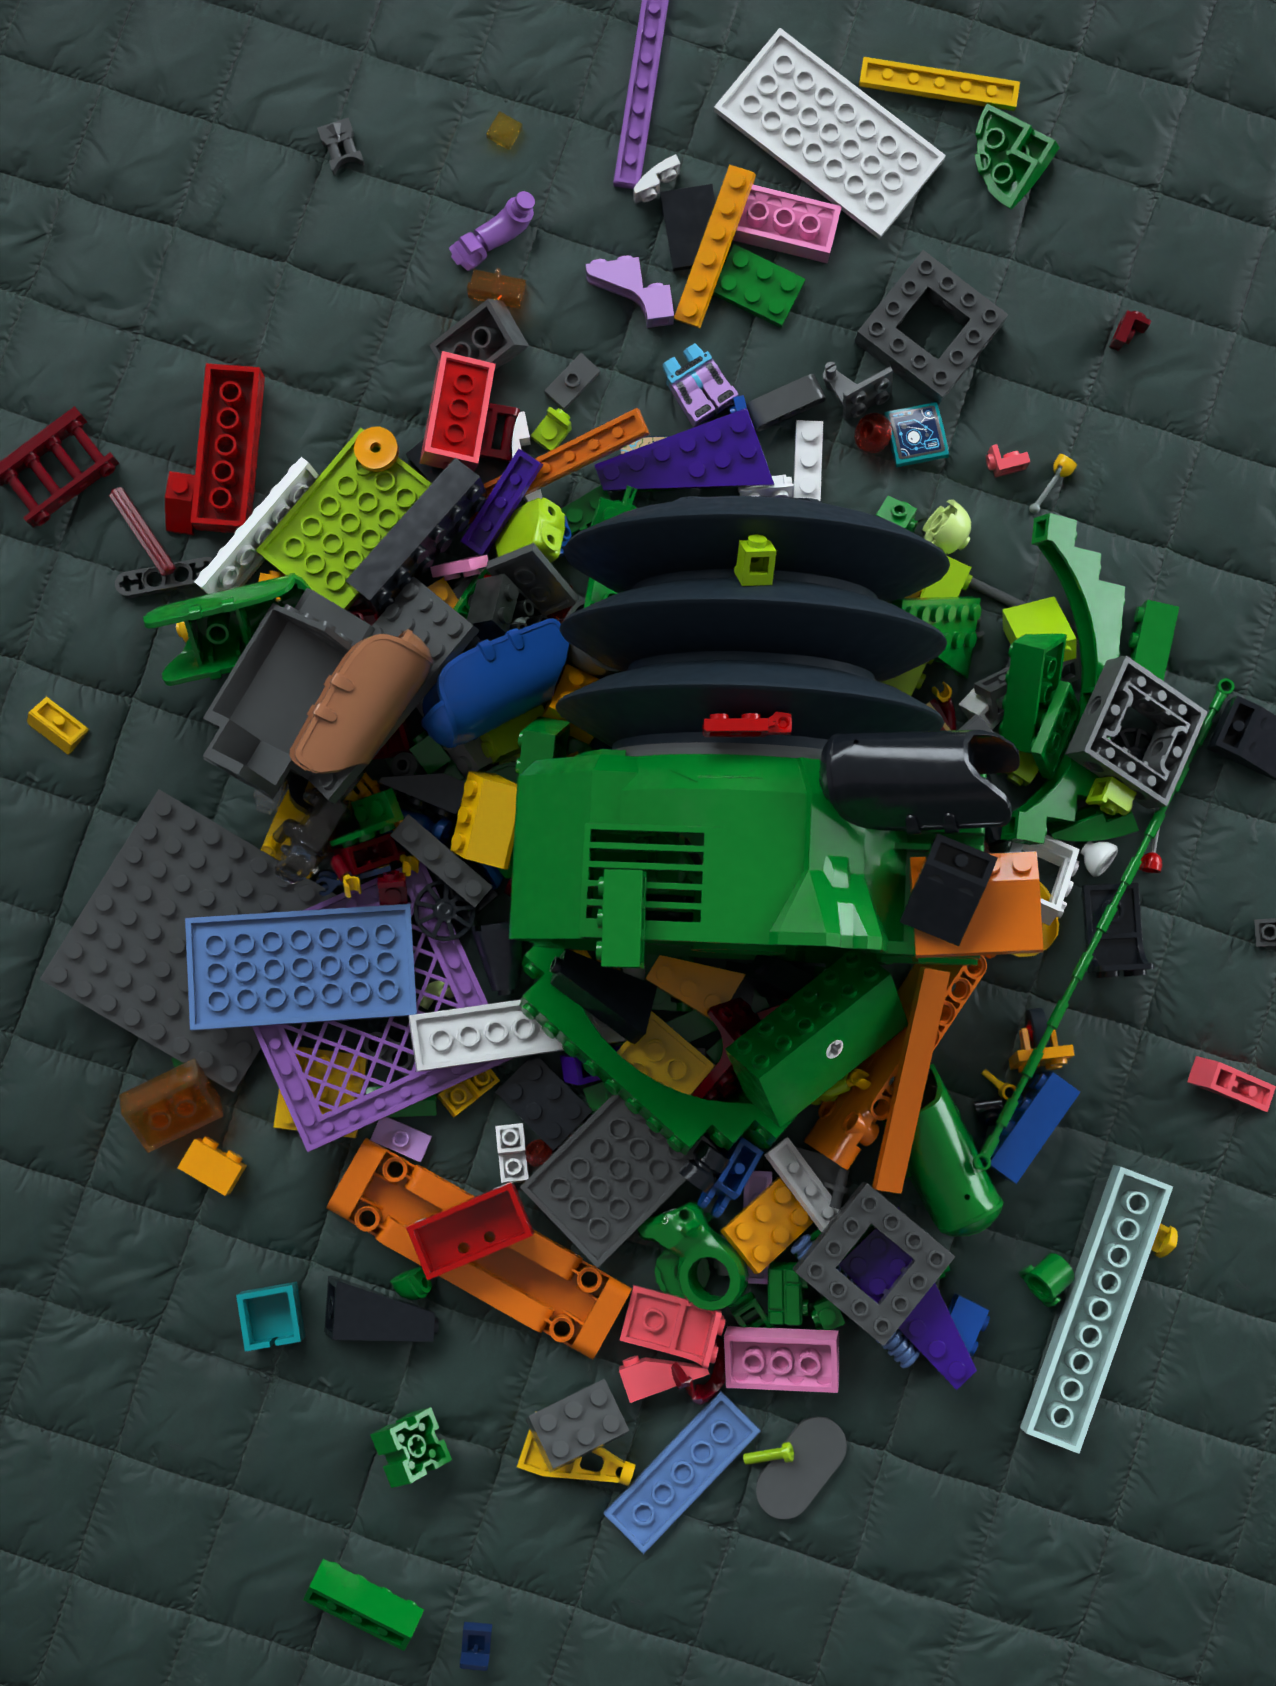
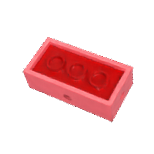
(457, 411)

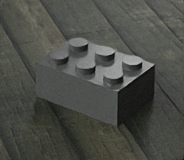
(577, 1425)

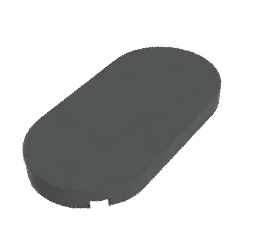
(790, 1487)

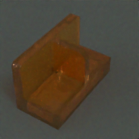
(497, 287)

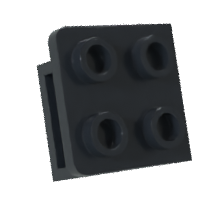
(1122, 944)

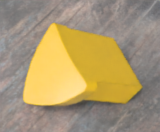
(1165, 1241)

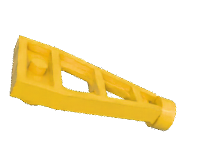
(532, 1461)

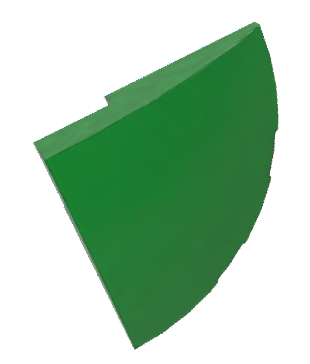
(1010, 155)

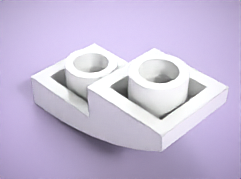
(649, 184)
(511, 1153)

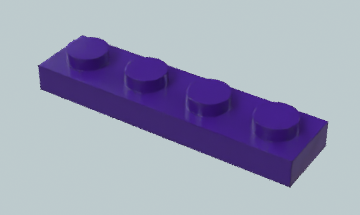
(501, 502)

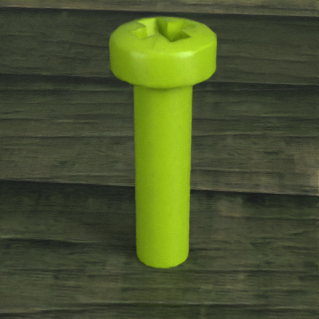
(785, 1452)

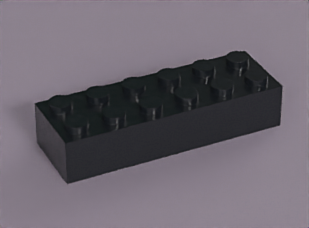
(419, 536)

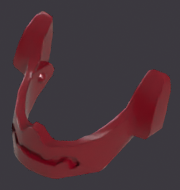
(707, 1391)

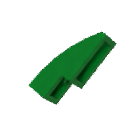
(1093, 825)

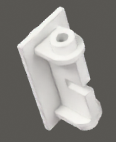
(783, 488)

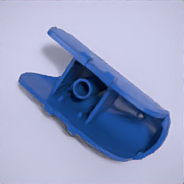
(495, 683)

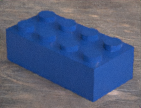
(1031, 1124)

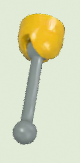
(1062, 467)

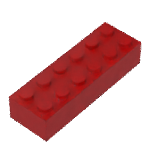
(227, 447)

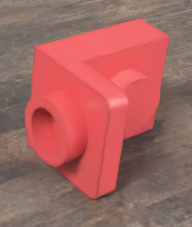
(1010, 463)

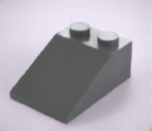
(484, 335)

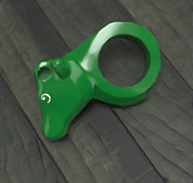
(687, 1235)

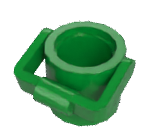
(1048, 1278)

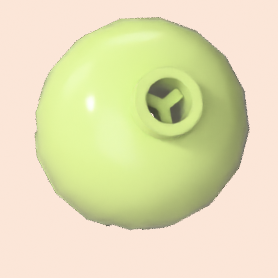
(948, 527)

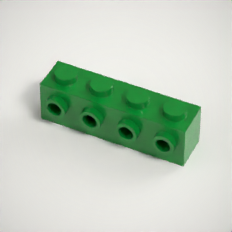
(363, 1604)

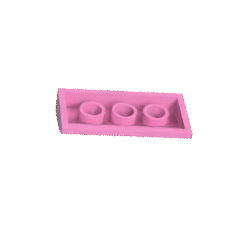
(788, 223)
(782, 1359)

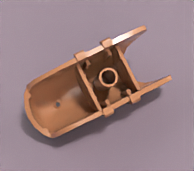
(361, 702)

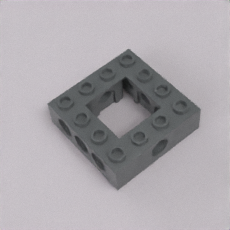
(906, 358)
(1178, 722)
(841, 1234)

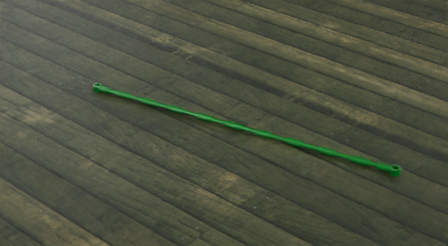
(1101, 928)

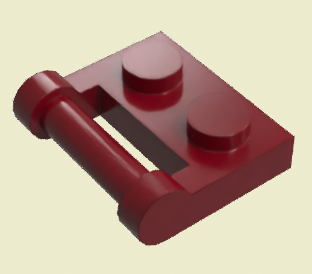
(511, 414)

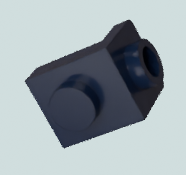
(476, 1646)

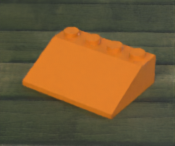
(1006, 915)

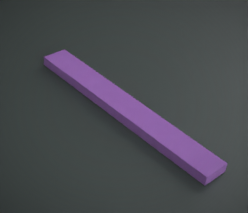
(640, 93)

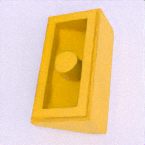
(57, 725)

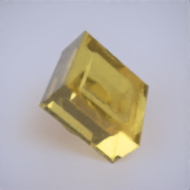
(504, 130)

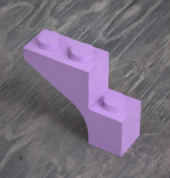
(625, 279)

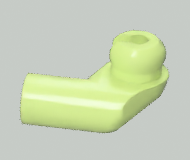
(435, 988)

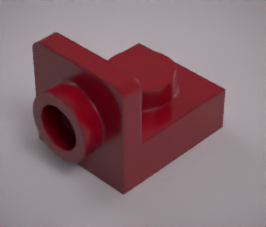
(1126, 328)
(392, 888)

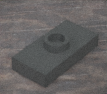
(572, 381)

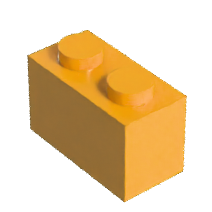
(212, 1165)

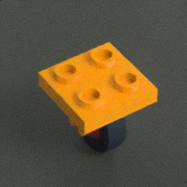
(1030, 1036)

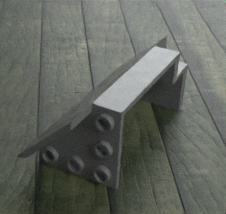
(275, 686)

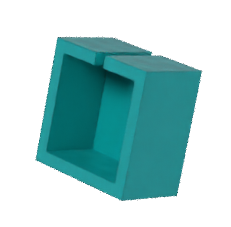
(270, 1314)

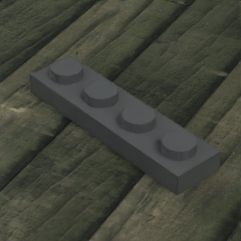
(441, 860)

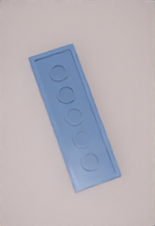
(681, 1472)

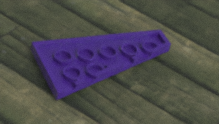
(702, 457)
(875, 1267)

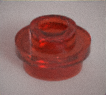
(537, 1152)

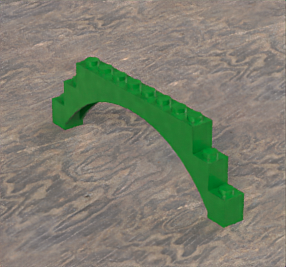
(1098, 620)
(675, 1115)

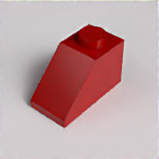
(179, 503)

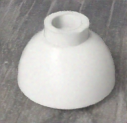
(1098, 856)

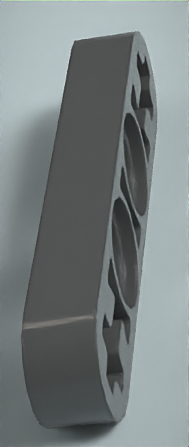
(168, 582)

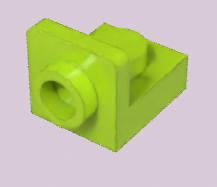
(552, 429)

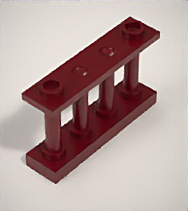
(50, 440)

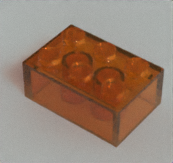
(171, 1105)

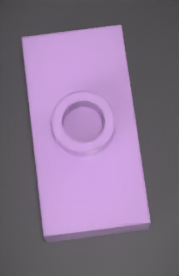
(401, 1138)

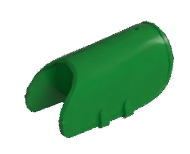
(221, 625)
(944, 1169)

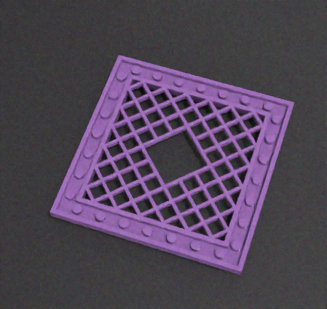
(319, 1128)

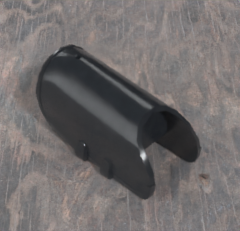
(918, 779)

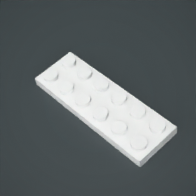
(238, 558)

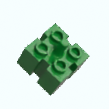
(411, 1447)

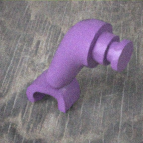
(505, 226)

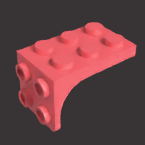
(672, 1325)

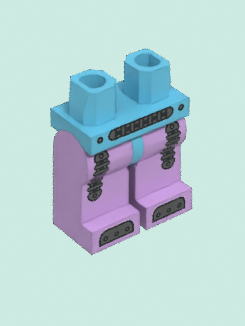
(698, 385)

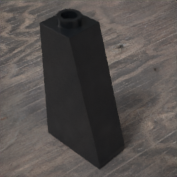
(606, 993)

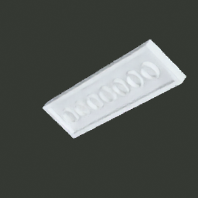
(483, 1035)

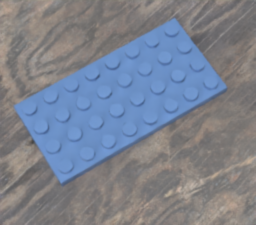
(300, 967)

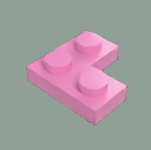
(452, 570)

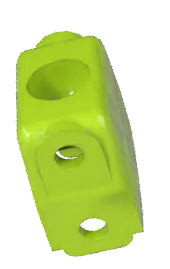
(534, 525)

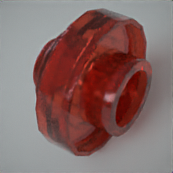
(873, 432)

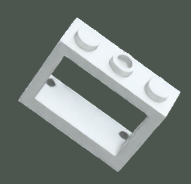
(1062, 856)

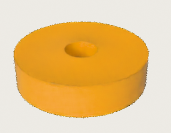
(376, 437)

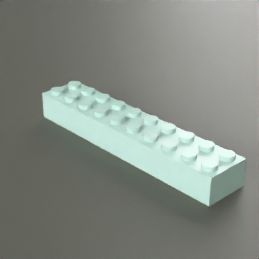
(1096, 1309)

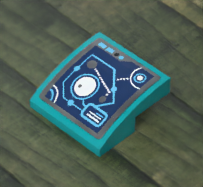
(917, 434)

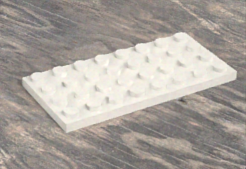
(829, 133)

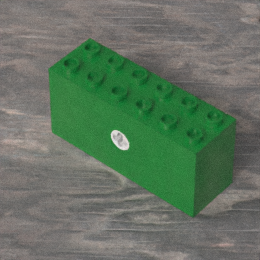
(817, 1036)

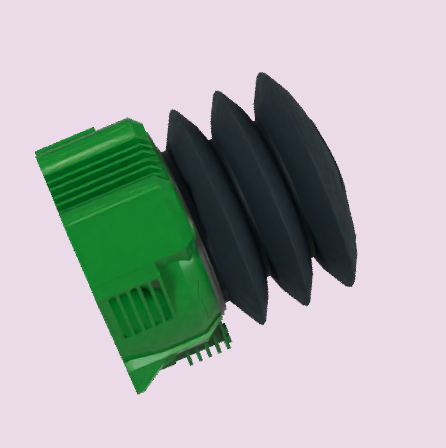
(732, 813)

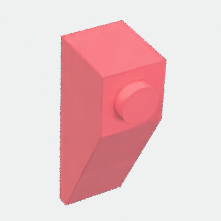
(1231, 1083)
(652, 1375)

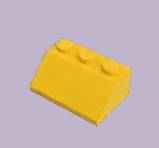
(486, 820)

